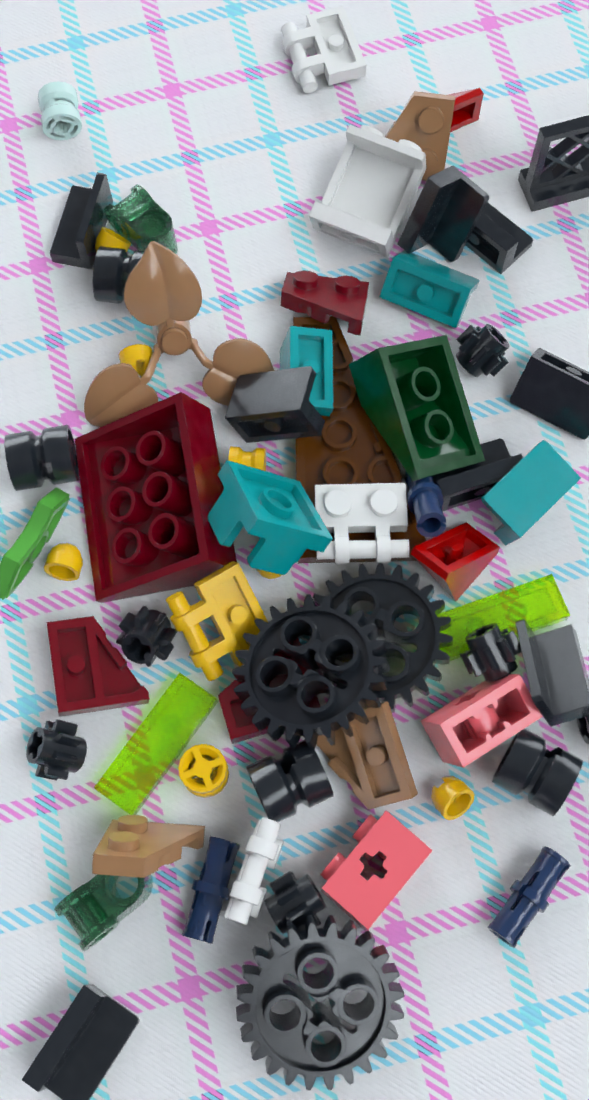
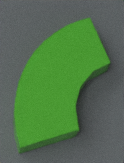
(38, 531)

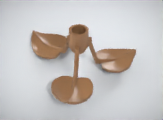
(167, 295)

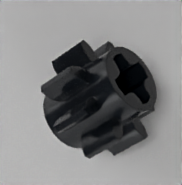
(482, 350)
(146, 636)
(491, 652)
(56, 750)
(294, 901)

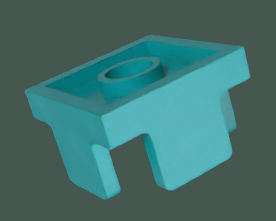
(270, 509)

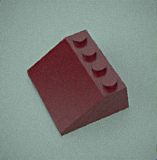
(150, 499)

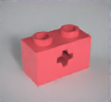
(481, 719)
(401, 856)

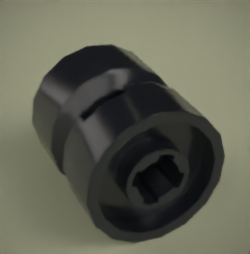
(111, 273)
(42, 457)
(537, 771)
(290, 781)

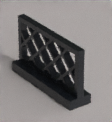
(553, 175)

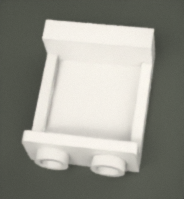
(370, 190)

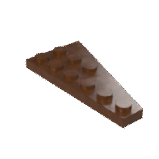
(348, 447)

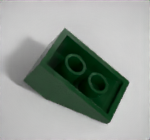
(419, 406)

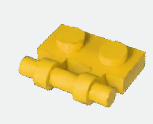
(230, 605)

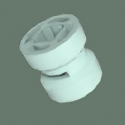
(59, 108)

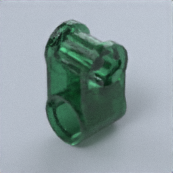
(142, 220)
(98, 908)

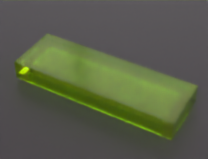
(534, 601)
(156, 744)

